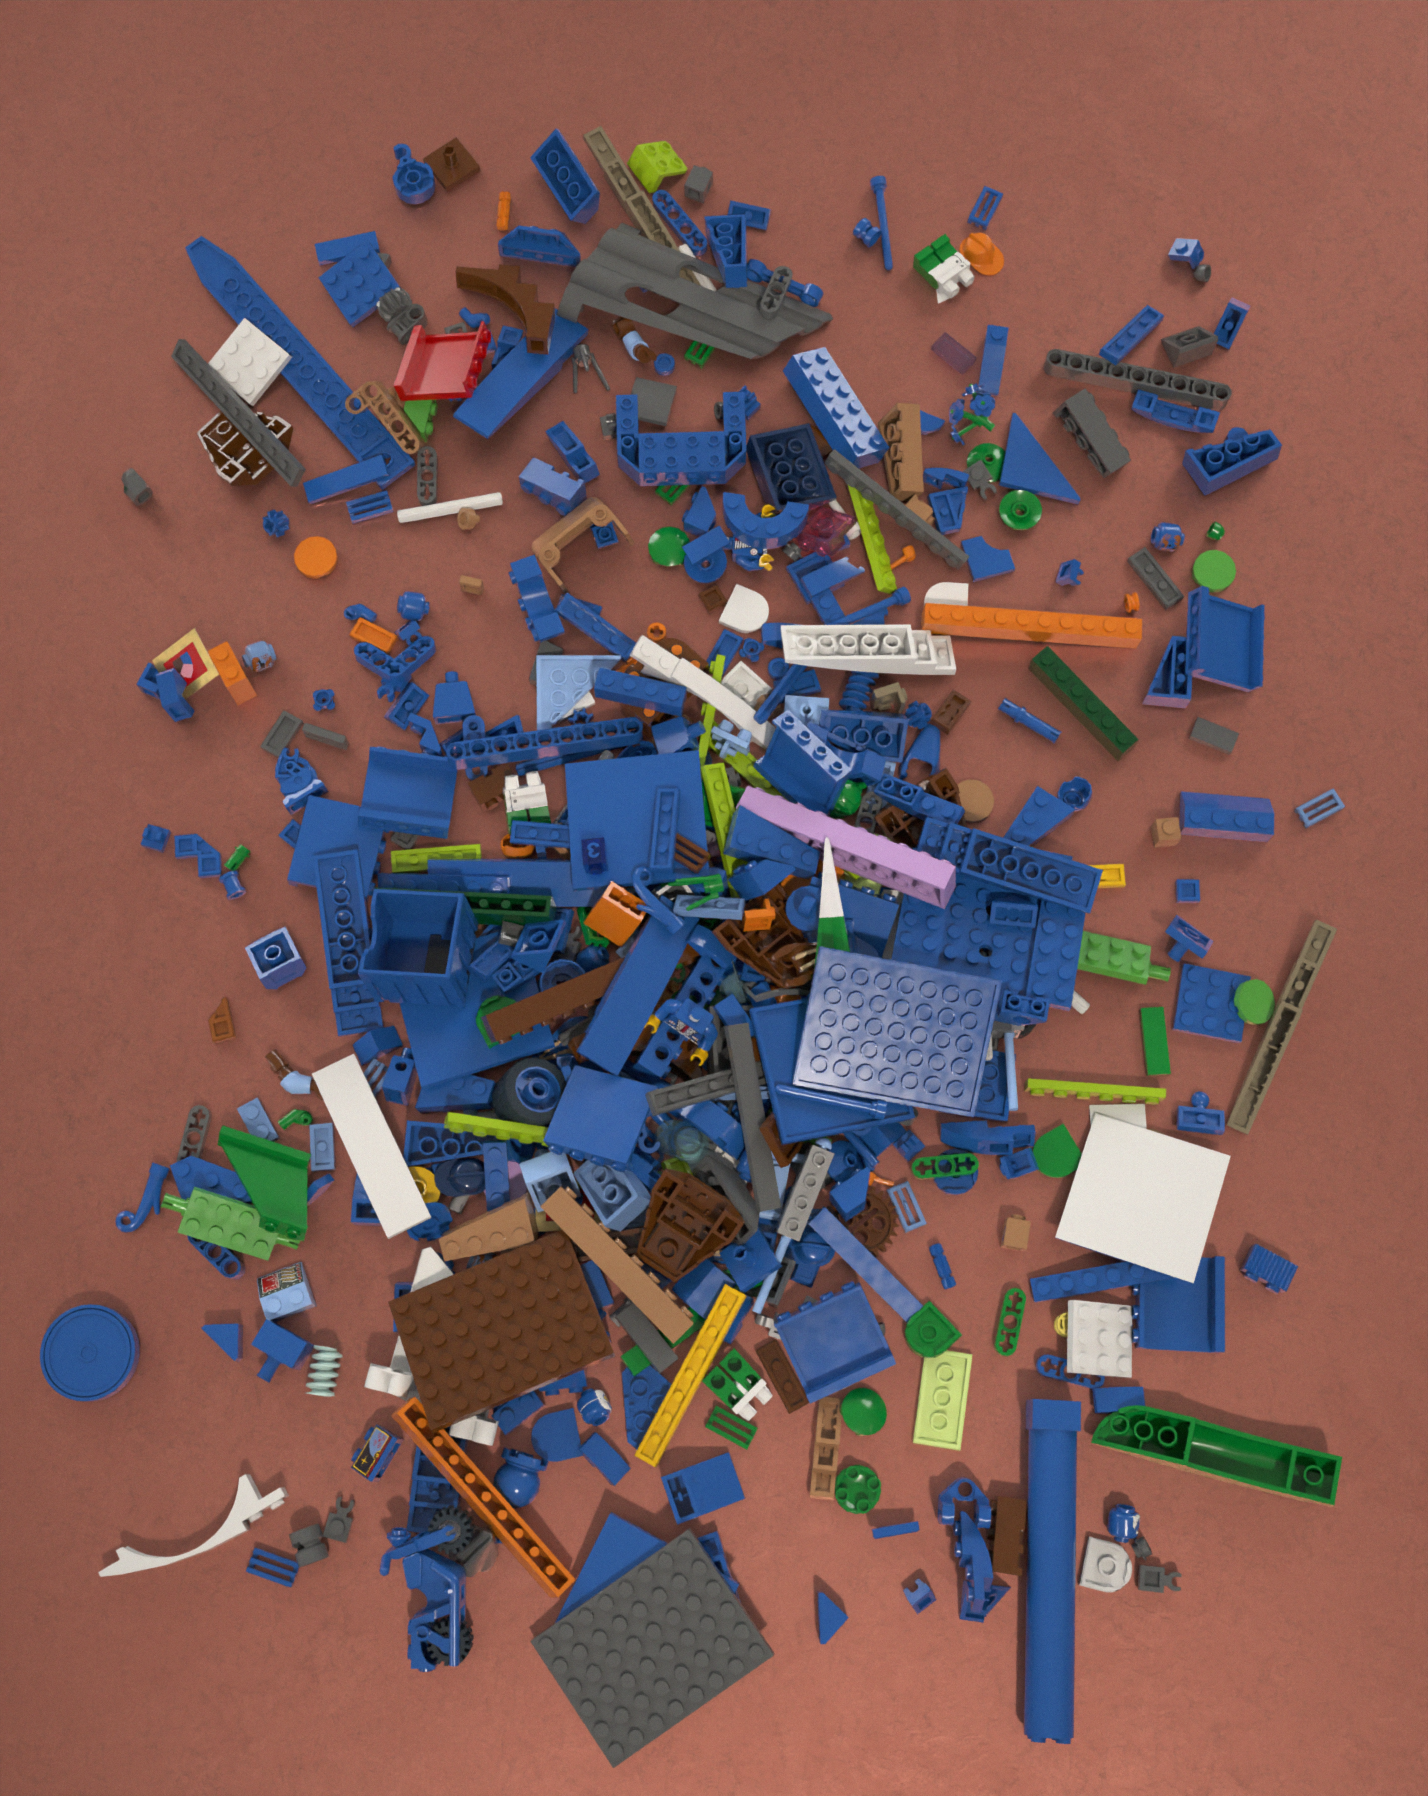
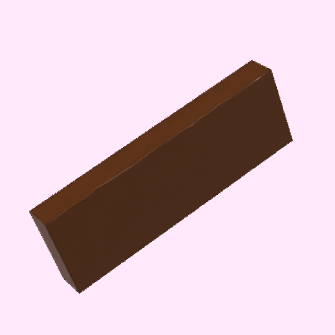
(782, 1376)

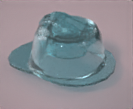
(733, 985)
(682, 1141)

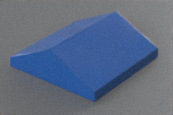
(702, 1287)

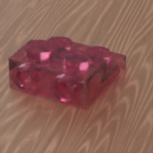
(825, 532)

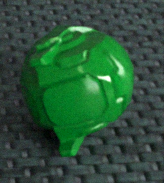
(848, 800)

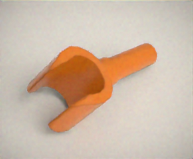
(909, 555)
(873, 1177)

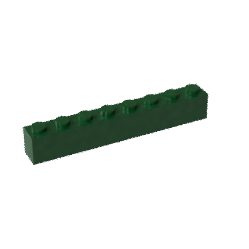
(499, 907)

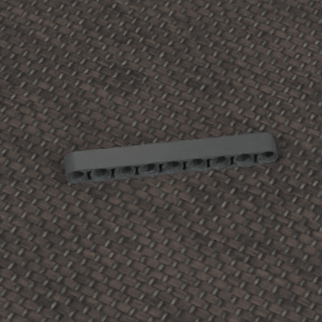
(1147, 378)

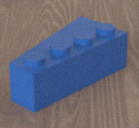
(1226, 462)

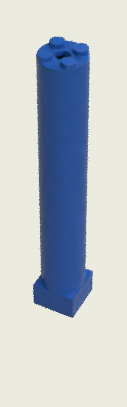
(1051, 1569)

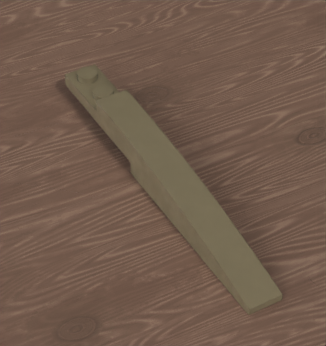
(629, 195)
(1280, 1027)

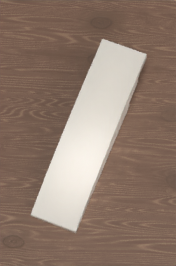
(869, 649)
(371, 1146)

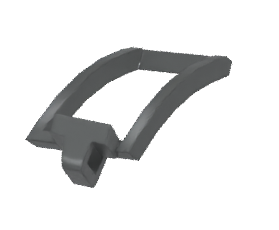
(799, 990)

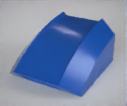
(276, 958)

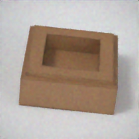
(471, 585)

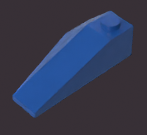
(868, 730)

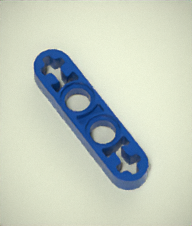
(682, 221)

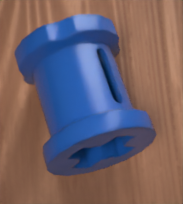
(232, 885)

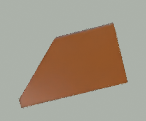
(221, 1023)

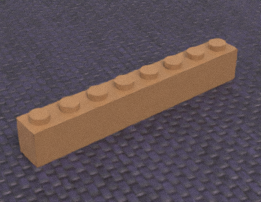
(618, 1264)

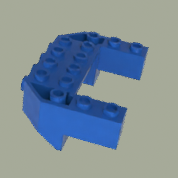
(681, 456)

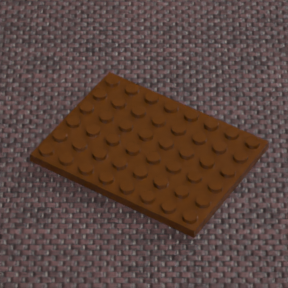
(500, 1330)

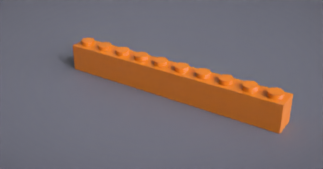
(1031, 625)
(484, 1499)

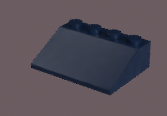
(790, 468)

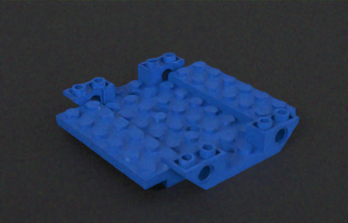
(1031, 962)

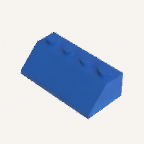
(567, 178)
(1226, 816)

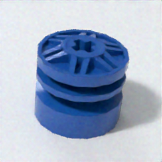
(558, 972)

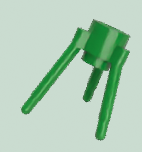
(711, 884)

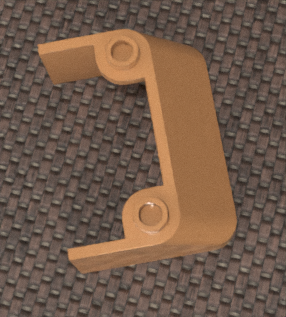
(589, 512)

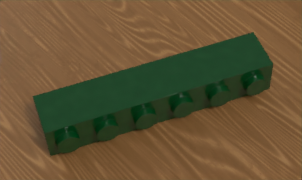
(1083, 703)

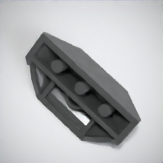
(729, 1184)

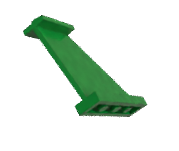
(272, 1178)

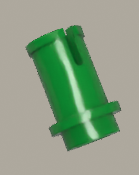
(237, 858)

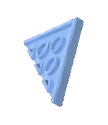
(564, 682)

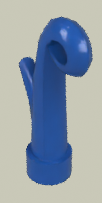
(654, 906)
(150, 1198)

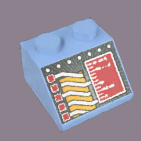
(285, 1292)

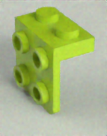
(654, 162)

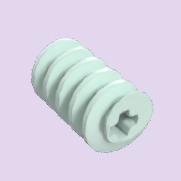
(323, 1371)

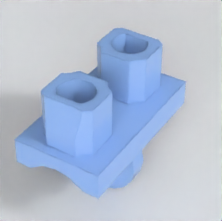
(729, 743)

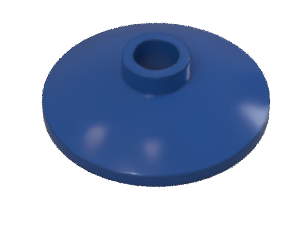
(710, 574)
(840, 1168)

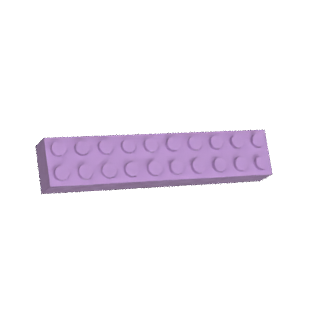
(857, 849)

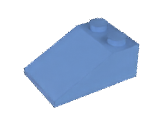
(613, 1194)

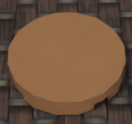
(976, 800)

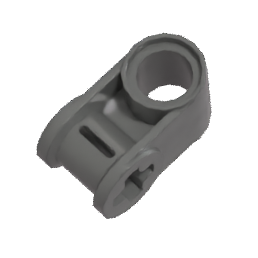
(406, 322)

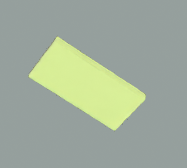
(943, 1400)

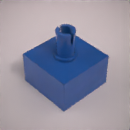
(281, 1348)

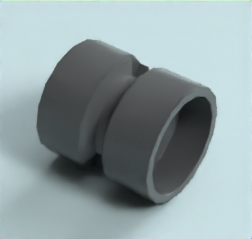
(308, 1545)

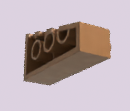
(904, 458)
(493, 1231)

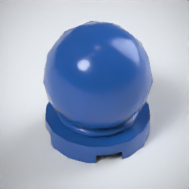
(519, 1477)

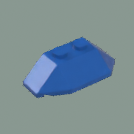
(540, 246)

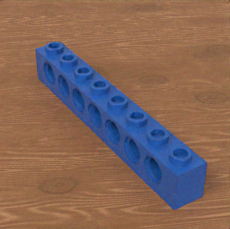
(647, 1062)

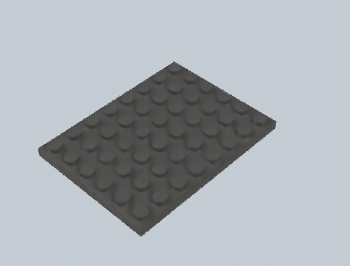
(652, 1647)

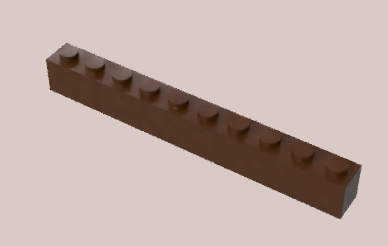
(558, 1000)

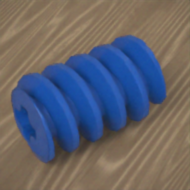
(857, 689)

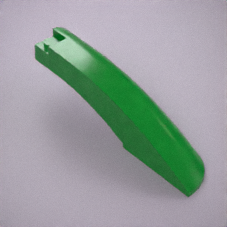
(1221, 1453)

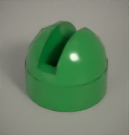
(1215, 531)

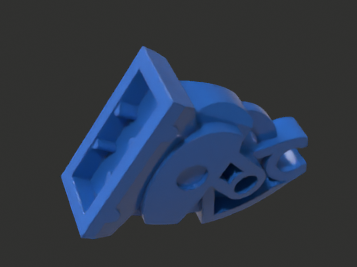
(296, 781)

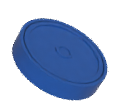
(89, 1353)

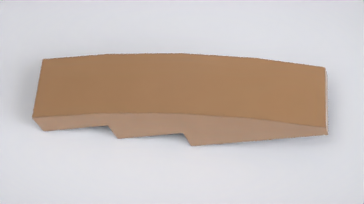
(826, 1448)

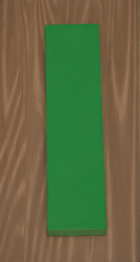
(637, 1362)

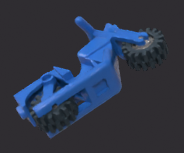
(442, 1584)

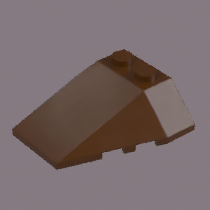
(234, 455)
(905, 828)
(759, 946)
(685, 1224)

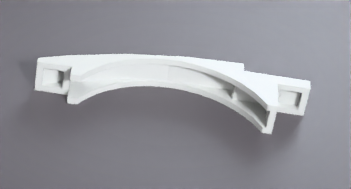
(667, 667)
(246, 1507)

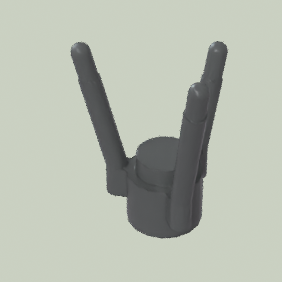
(583, 357)

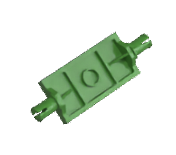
(1118, 959)
(225, 1223)

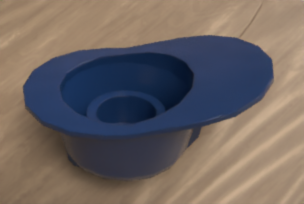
(460, 1177)

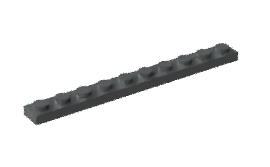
(238, 413)

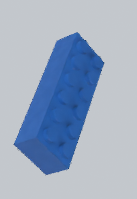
(835, 407)

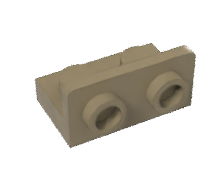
(889, 695)

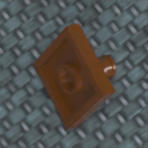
(452, 164)
(783, 1153)

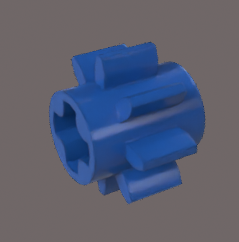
(275, 523)
(918, 715)
(581, 716)

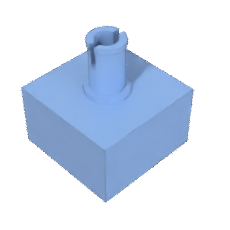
(806, 708)
(546, 1175)

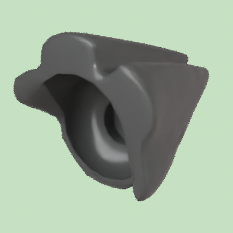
(479, 1553)

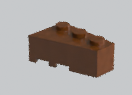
(1006, 1534)

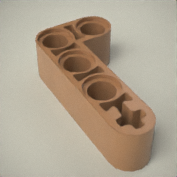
(389, 420)

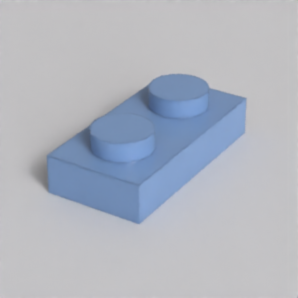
(257, 1120)
(322, 1147)

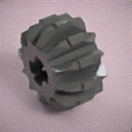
(393, 303)

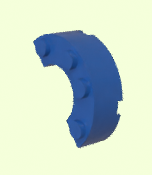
(763, 532)
(535, 600)
(865, 765)
(716, 1125)

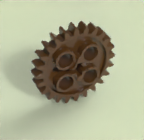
(874, 1238)

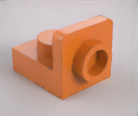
(759, 919)

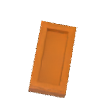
(368, 632)

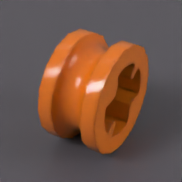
(1131, 602)
(654, 626)

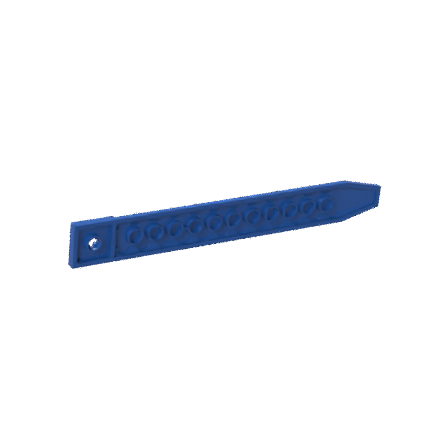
(307, 369)

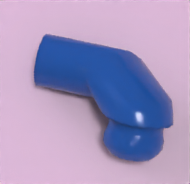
(359, 610)

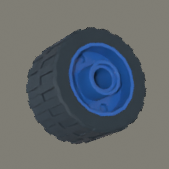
(529, 1092)

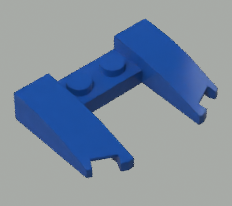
(819, 586)

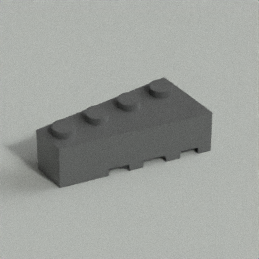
(1093, 432)

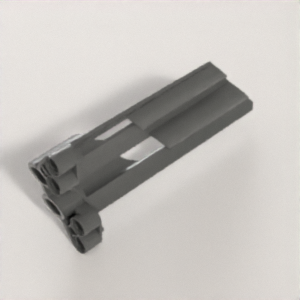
(716, 318)

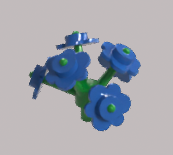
(981, 404)

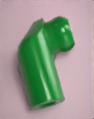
(295, 1116)

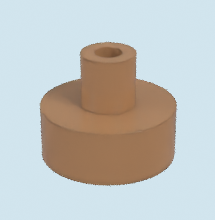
(467, 518)

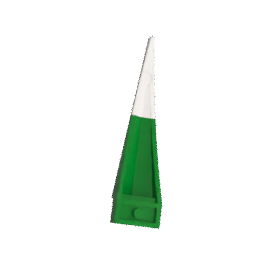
(832, 925)

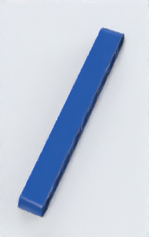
(536, 750)

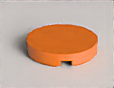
(315, 557)

